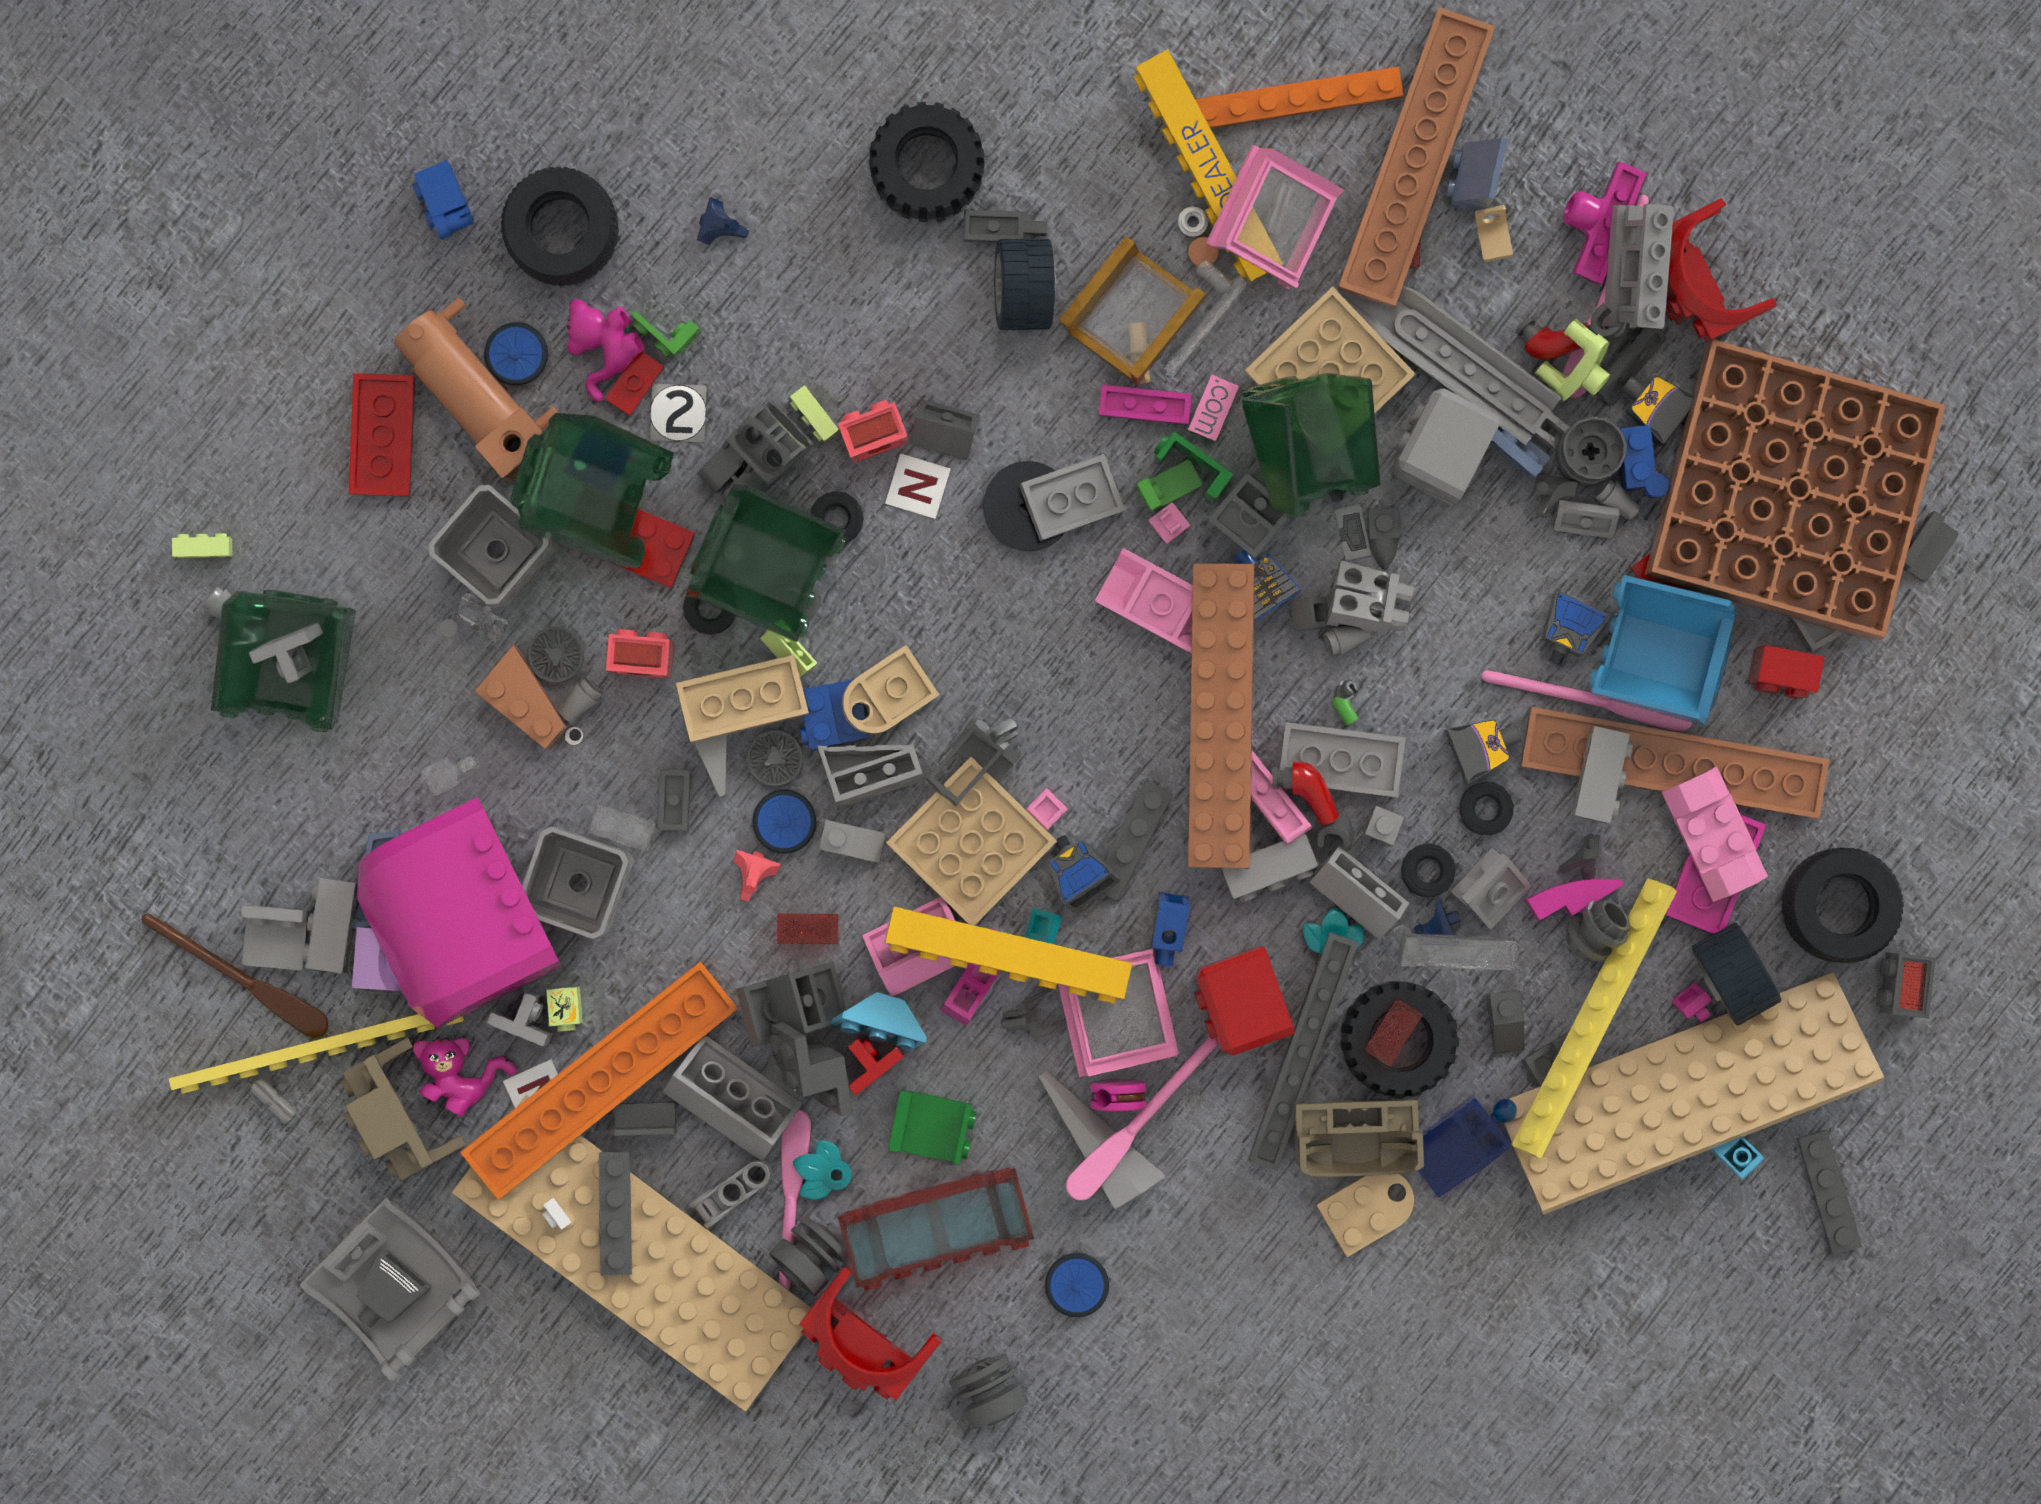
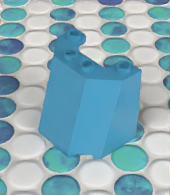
(1665, 650)

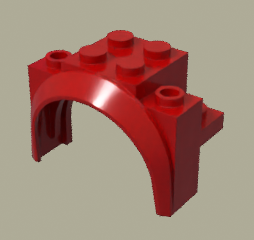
(1693, 289)
(858, 1348)

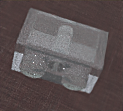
(623, 827)

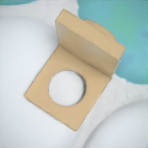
(1493, 234)

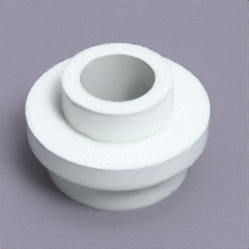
(1193, 212)

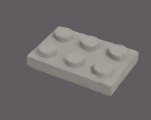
(1072, 497)

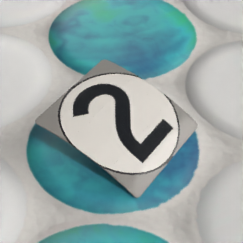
(678, 412)

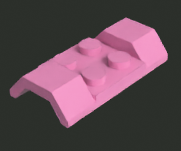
(1150, 598)
(1715, 834)

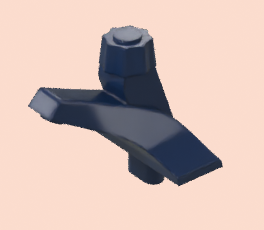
(717, 223)
(1440, 923)

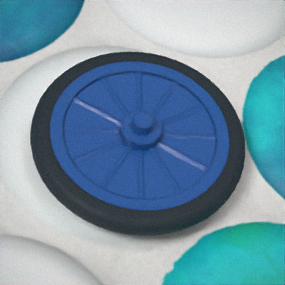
(516, 353)
(784, 821)
(1077, 1285)

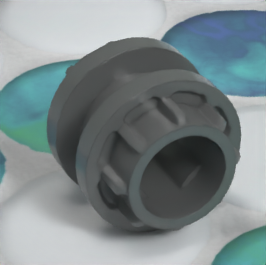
(1597, 930)

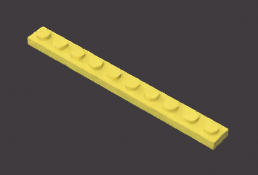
(1593, 1020)
(304, 1052)

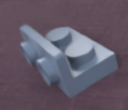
(1526, 459)

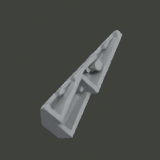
(1134, 1171)

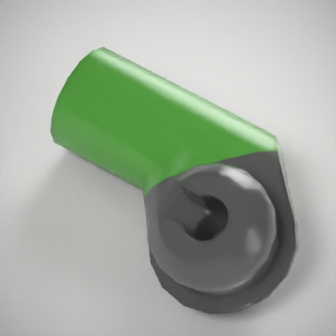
(1342, 701)

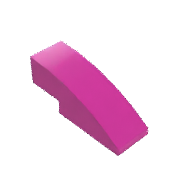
(1571, 896)
(968, 993)

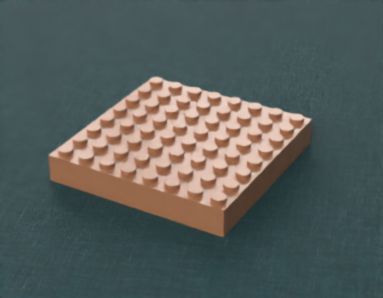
(1795, 490)

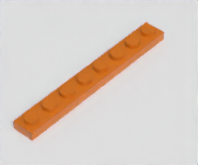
(1301, 97)

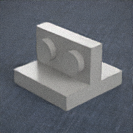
(290, 653)
(1491, 888)
(521, 1025)

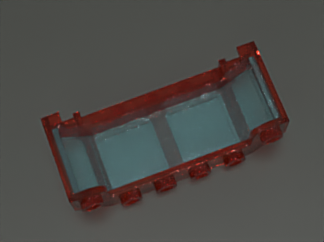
(935, 1226)

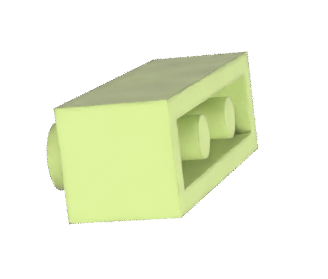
(813, 414)
(201, 546)
(783, 647)

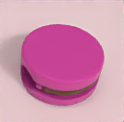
(1118, 1095)

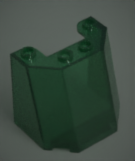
(1313, 437)
(586, 484)
(763, 561)
(259, 618)

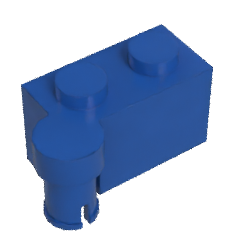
(444, 199)
(1639, 464)

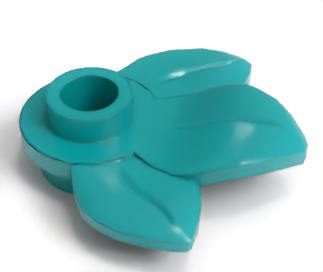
(1333, 922)
(817, 1171)

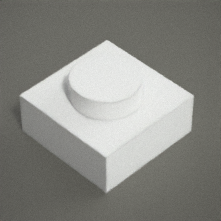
(555, 1215)

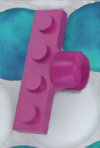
(1594, 218)

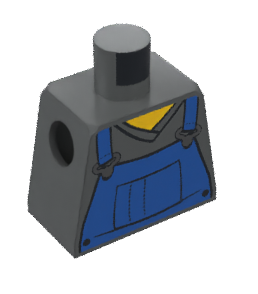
(1570, 627)
(1080, 873)

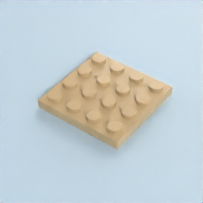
(1333, 341)
(972, 848)

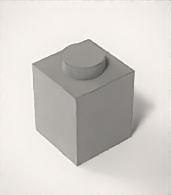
(1383, 825)

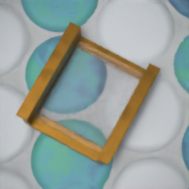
(1130, 311)

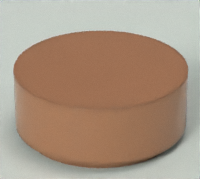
(1200, 250)

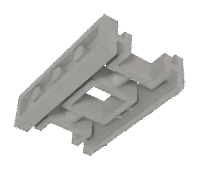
(1638, 265)

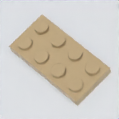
(742, 698)

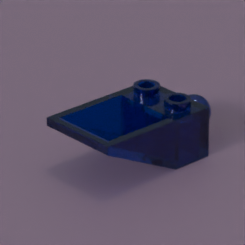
(1456, 1145)

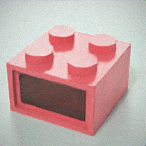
(873, 431)
(640, 655)

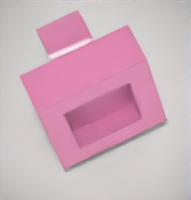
(1169, 523)

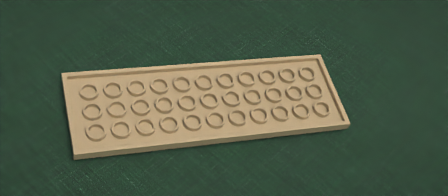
(1699, 1092)
(685, 1283)

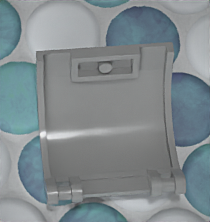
(345, 1269)

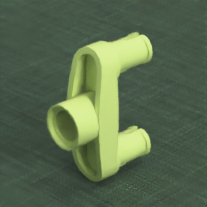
(1586, 373)

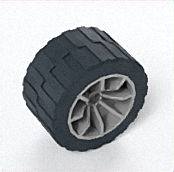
(1024, 284)
(1736, 974)

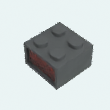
(1906, 985)

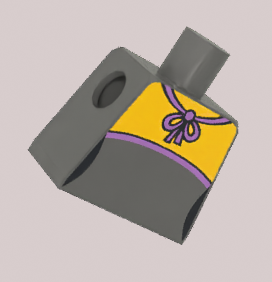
(1657, 405)
(1481, 747)

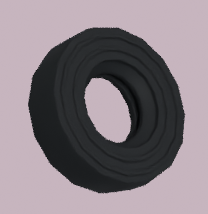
(848, 503)
(703, 625)
(1504, 803)
(1446, 865)

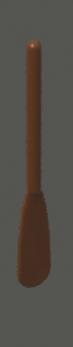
(285, 1005)

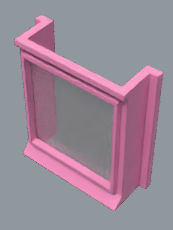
(1274, 214)
(1126, 1032)

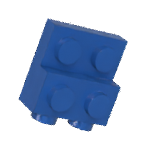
(826, 722)

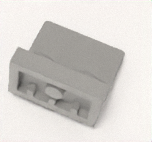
(274, 937)

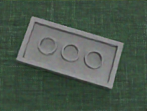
(1346, 758)

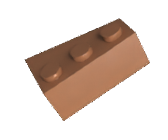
(522, 699)

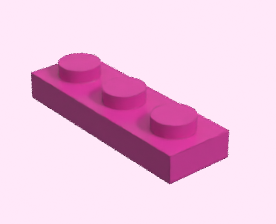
(1145, 404)

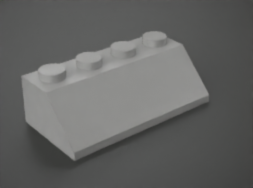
(731, 1097)

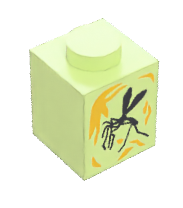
(564, 1008)

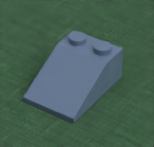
(1476, 174)

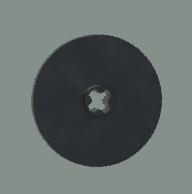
(1003, 511)

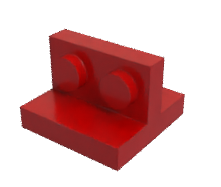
(866, 1053)

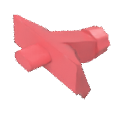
(753, 870)

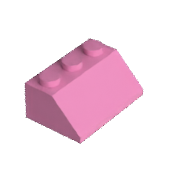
(906, 970)

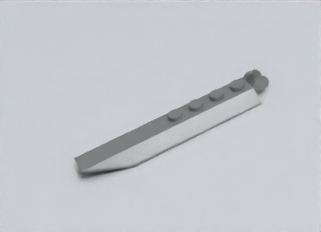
(1463, 363)

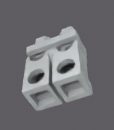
(1367, 599)

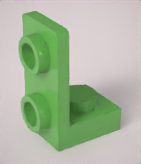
(682, 335)
(1169, 485)

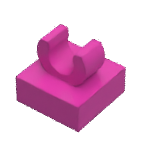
(1692, 1002)

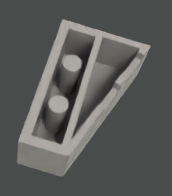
(869, 771)

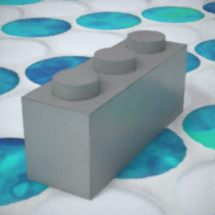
(1601, 775)
(1270, 868)
(1359, 893)
(331, 925)

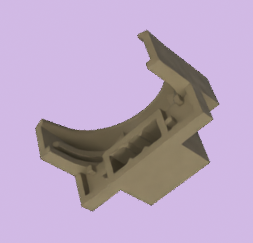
(384, 1120)
(1358, 1138)

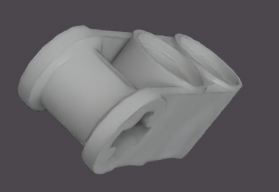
(716, 1204)

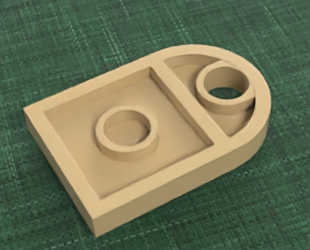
(889, 692)
(1365, 1212)

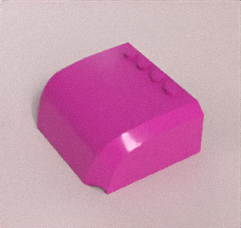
(452, 915)

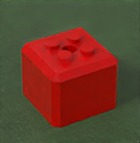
(1242, 1001)

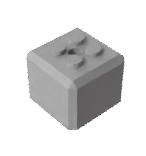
(1444, 445)
(465, 543)
(549, 876)

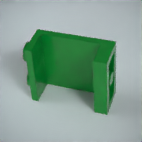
(1222, 475)
(932, 1126)

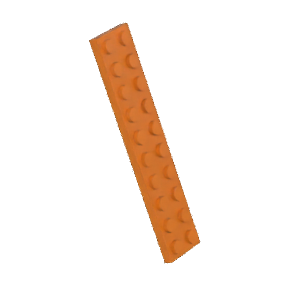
(598, 1081)

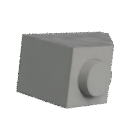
(852, 841)

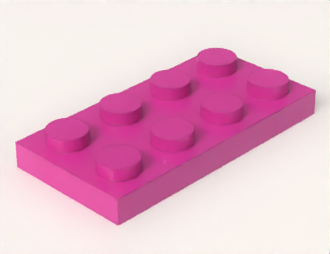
(1692, 901)

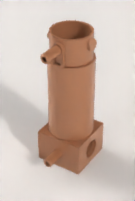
(469, 389)

